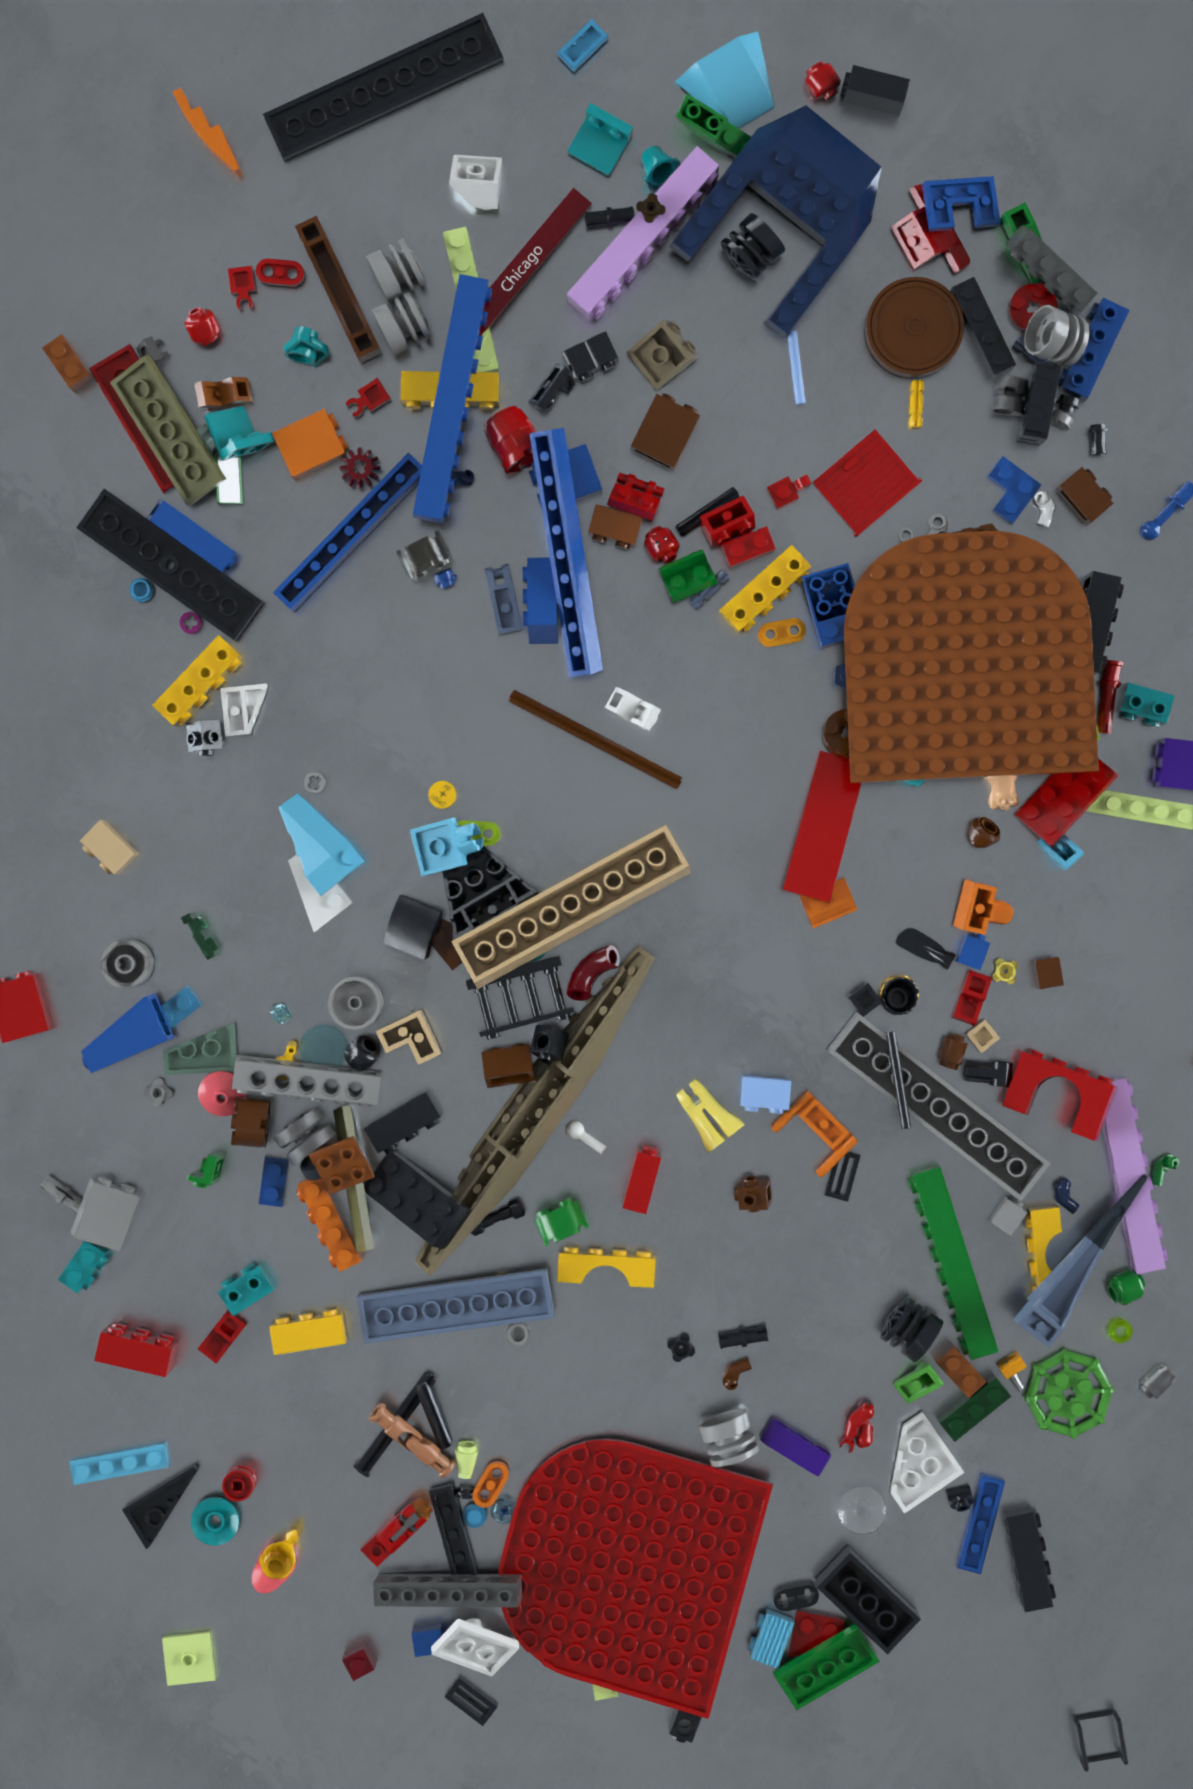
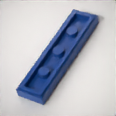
(980, 1523)

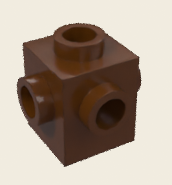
(753, 1193)

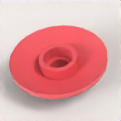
(213, 1085)

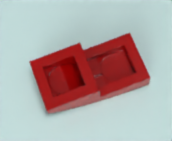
(971, 997)
(221, 1337)

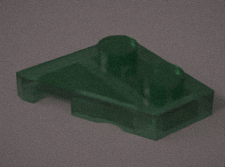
(198, 925)

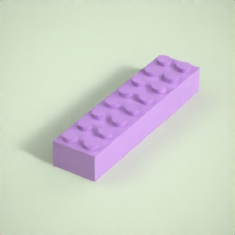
(639, 238)

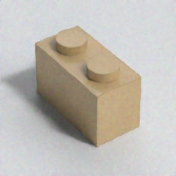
(108, 848)

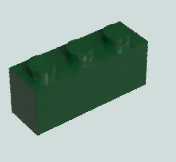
(970, 1411)

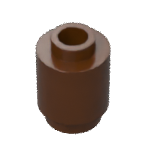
(952, 1051)

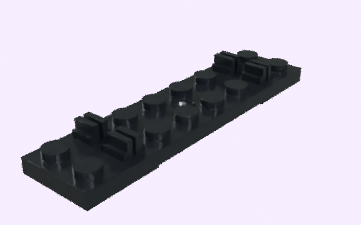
(191, 578)

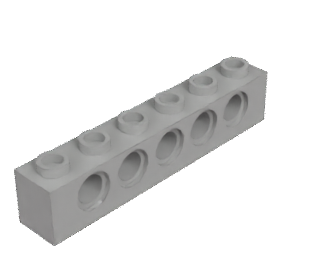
(296, 1071)

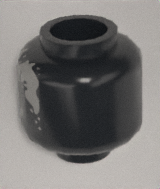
(362, 1053)

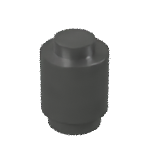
(1156, 1381)

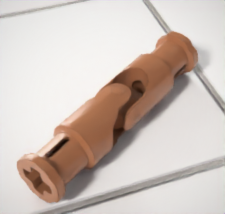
(422, 1448)

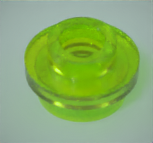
(1127, 1334)

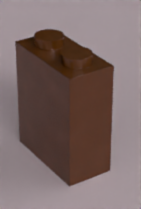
(665, 431)

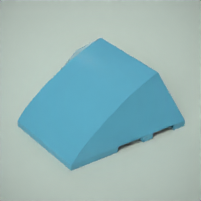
(732, 81)

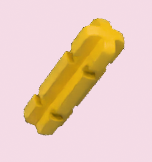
(916, 404)

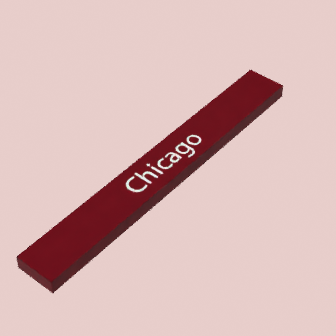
(534, 254)

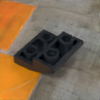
(413, 927)

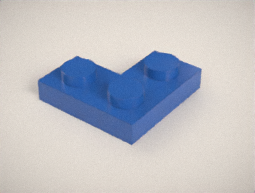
(1018, 486)

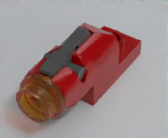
(397, 1531)

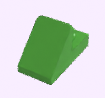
(918, 1383)

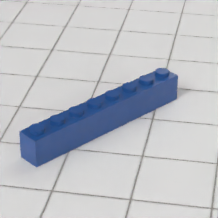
(349, 532)

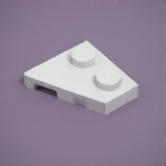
(241, 708)

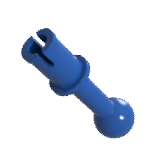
(1151, 529)

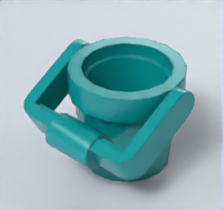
(658, 166)
(304, 345)

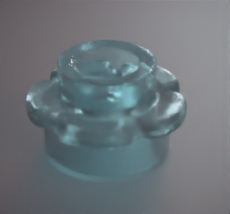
(280, 1013)

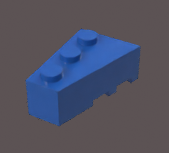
(541, 602)

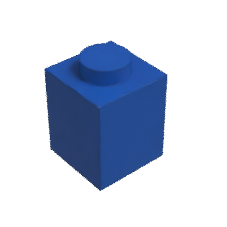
(973, 950)
(424, 1637)

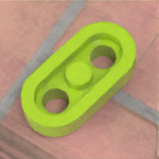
(483, 826)

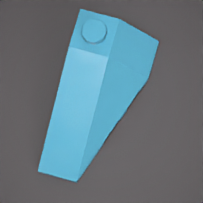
(321, 848)

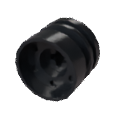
(748, 250)
(907, 1326)

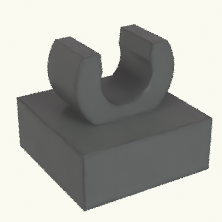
(149, 347)

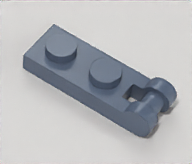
(503, 600)

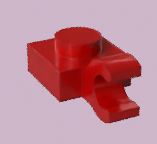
(785, 491)

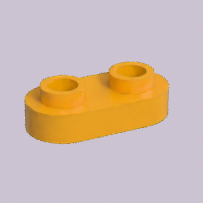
(782, 632)

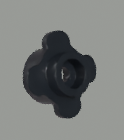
(687, 1350)

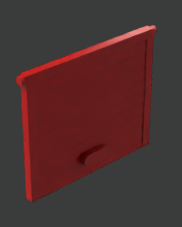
(866, 482)

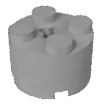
(141, 963)

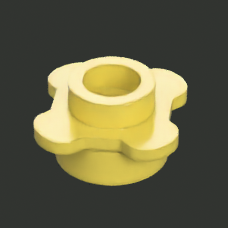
(1011, 968)

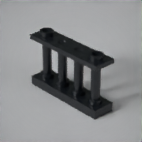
(526, 973)

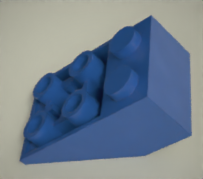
(828, 600)

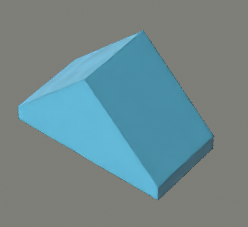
(1063, 852)

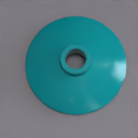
(210, 1532)

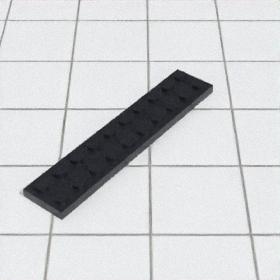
(383, 86)

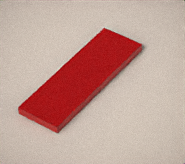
(104, 373)
(823, 829)

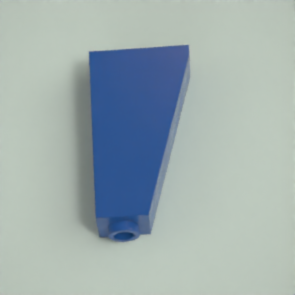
(192, 535)
(132, 1033)

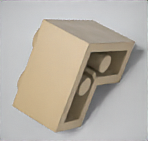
(414, 1031)

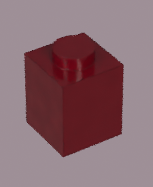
(359, 1660)

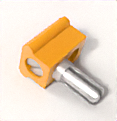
(1010, 1367)

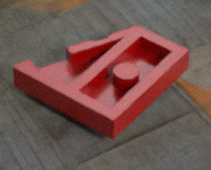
(812, 1629)

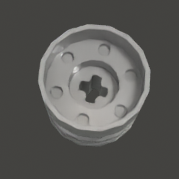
(396, 269)
(401, 323)
(1056, 336)
(730, 1443)

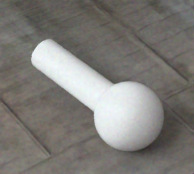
(575, 1130)

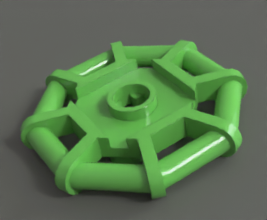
(1076, 1405)

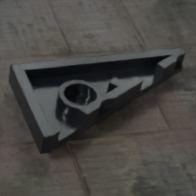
(152, 1509)

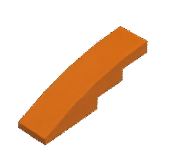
(211, 137)

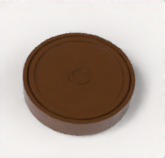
(914, 327)

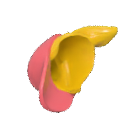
(275, 1564)

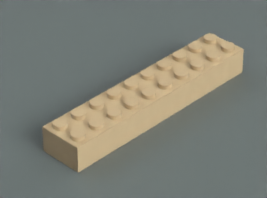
(571, 906)

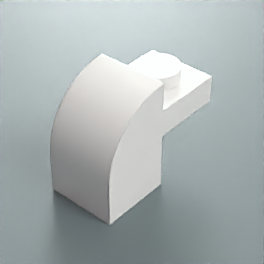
(632, 709)

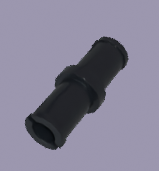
(609, 216)
(743, 1337)

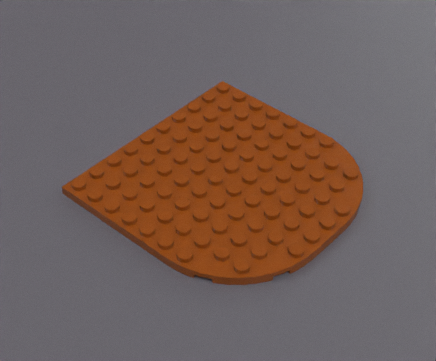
(969, 662)

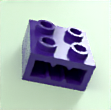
(1174, 764)

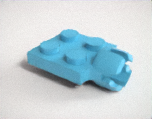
(444, 845)

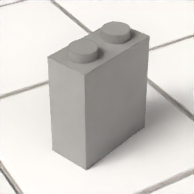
(105, 1213)

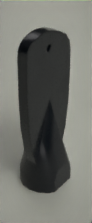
(924, 947)

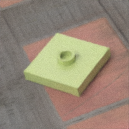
(189, 1658)

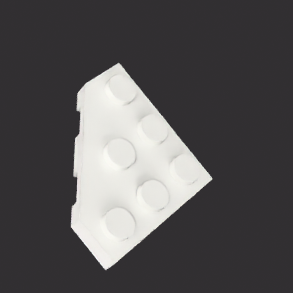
(921, 1464)

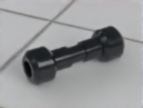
(513, 1209)

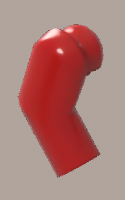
(865, 1435)

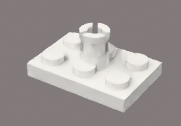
(475, 1646)

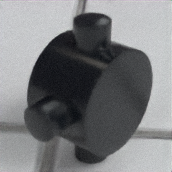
(465, 1492)

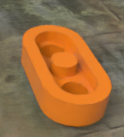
(491, 1483)

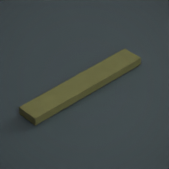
(356, 1193)

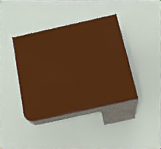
(1047, 972)

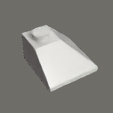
(477, 180)

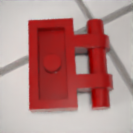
(635, 501)

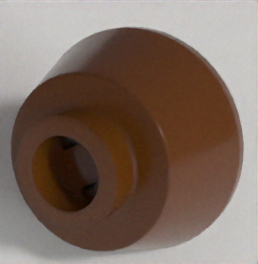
(983, 832)

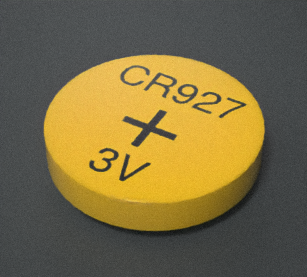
(442, 794)

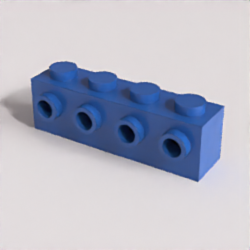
(1103, 331)

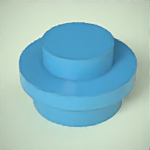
(141, 590)
(474, 1516)

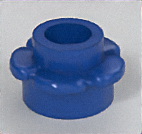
(445, 578)

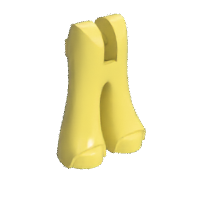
(709, 1135)

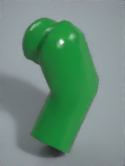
(1161, 1166)

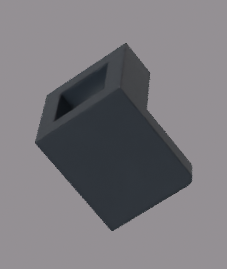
(864, 999)

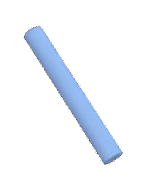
(796, 368)

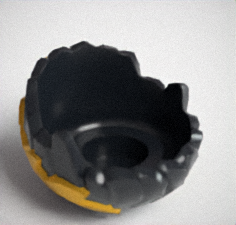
(899, 995)

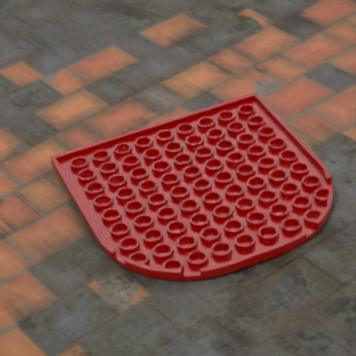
(633, 1568)

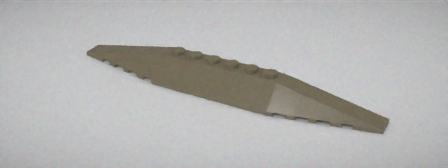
(540, 1104)

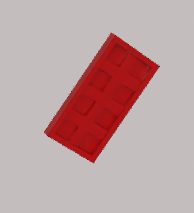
(1064, 801)

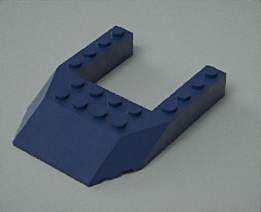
(814, 181)

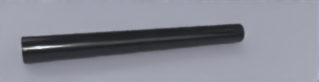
(898, 1080)

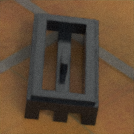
(837, 1195)
(475, 1692)

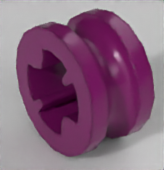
(186, 616)

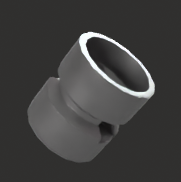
(1010, 404)

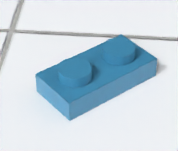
(180, 1006)

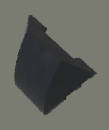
(482, 891)

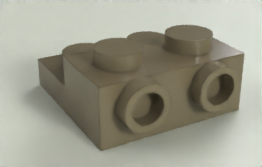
(662, 353)

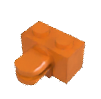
(979, 907)

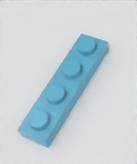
(119, 1463)

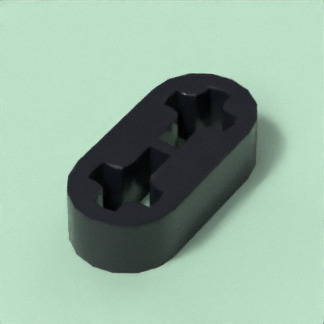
(797, 1602)

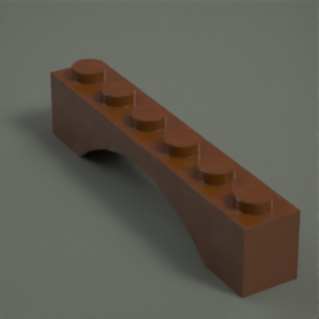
(338, 289)

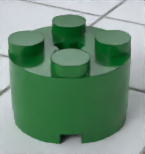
(560, 1222)

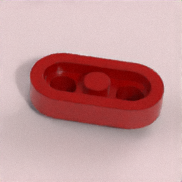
(281, 272)

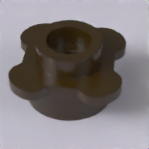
(650, 215)

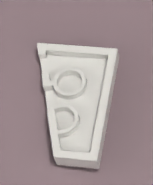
(318, 908)

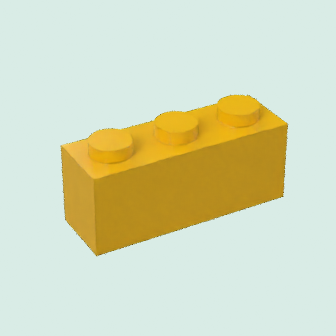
(308, 1332)

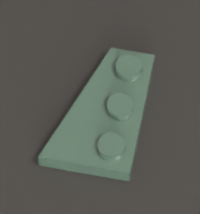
(203, 1054)

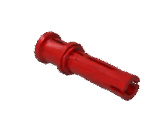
(1109, 684)

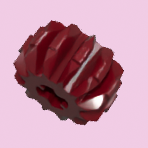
(351, 467)

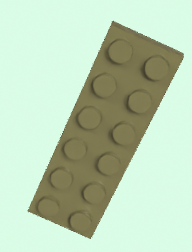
(168, 430)

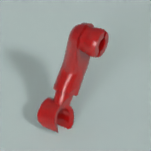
(854, 1421)

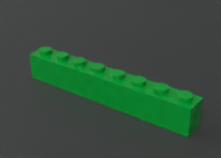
(954, 1262)

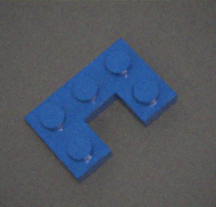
(977, 192)

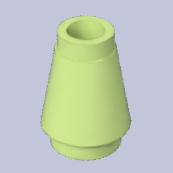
(466, 1457)

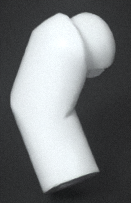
(1046, 507)

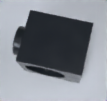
(549, 1043)
(683, 1734)

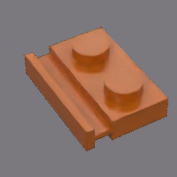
(840, 905)

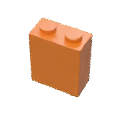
(310, 444)

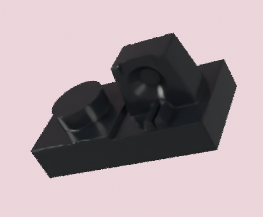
(556, 380)

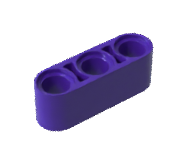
(795, 1447)

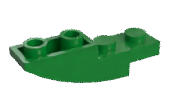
(711, 126)

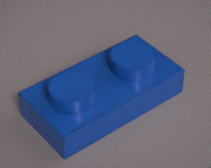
(274, 1181)

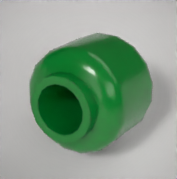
(1126, 1287)

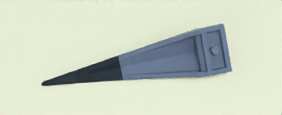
(1056, 1296)

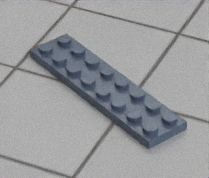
(455, 1306)

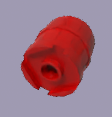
(510, 438)

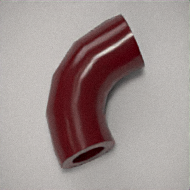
(589, 970)

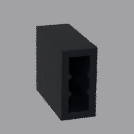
(875, 90)

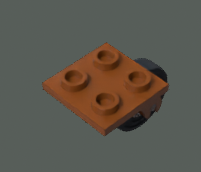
(337, 1165)

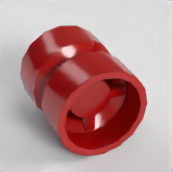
(239, 1482)

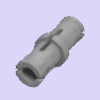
(61, 1193)

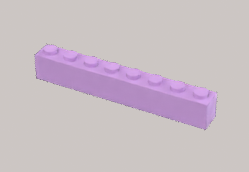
(1127, 1167)

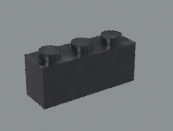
(403, 1122)

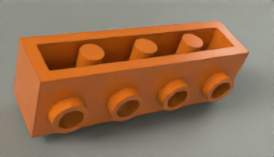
(331, 1223)

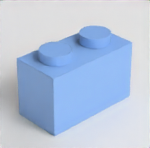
(765, 1093)

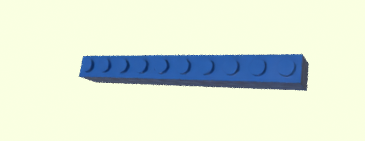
(451, 398)
(566, 552)

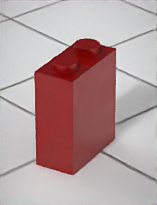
(22, 1007)
(642, 1179)

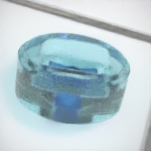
(502, 1510)

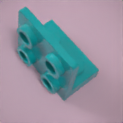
(600, 139)
(235, 434)

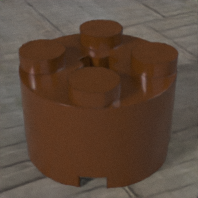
(250, 1122)

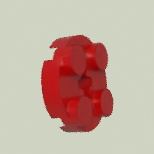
(1020, 303)

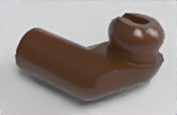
(733, 1372)

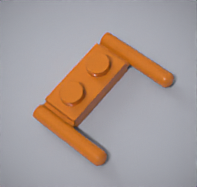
(823, 1124)

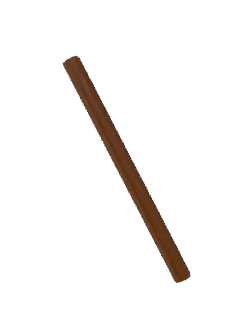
(595, 739)

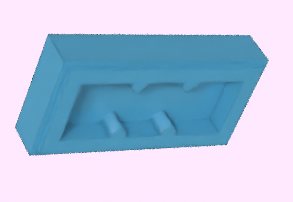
(582, 45)

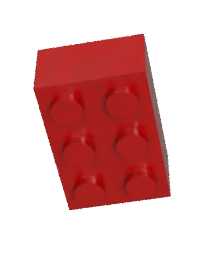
(137, 1349)

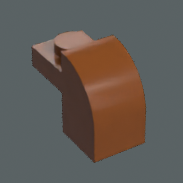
(223, 394)

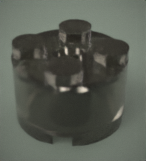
(425, 554)

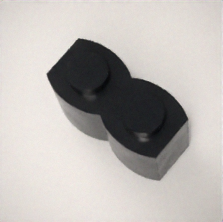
(590, 357)

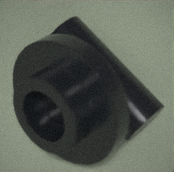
(960, 1498)

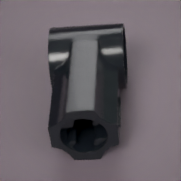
(994, 1072)

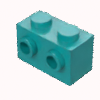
(1145, 704)
(83, 1265)
(246, 1289)

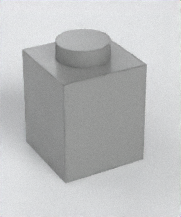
(1008, 1215)

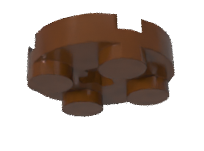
(832, 734)

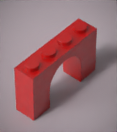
(1094, 1093)

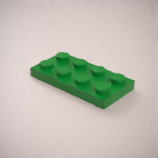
(826, 1666)

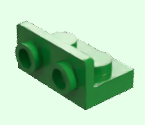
(687, 575)
(210, 1170)

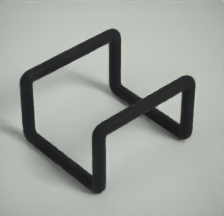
(1084, 1762)

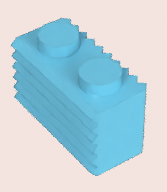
(771, 1637)

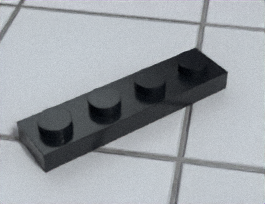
(452, 1530)

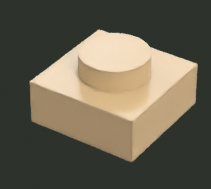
(982, 1036)

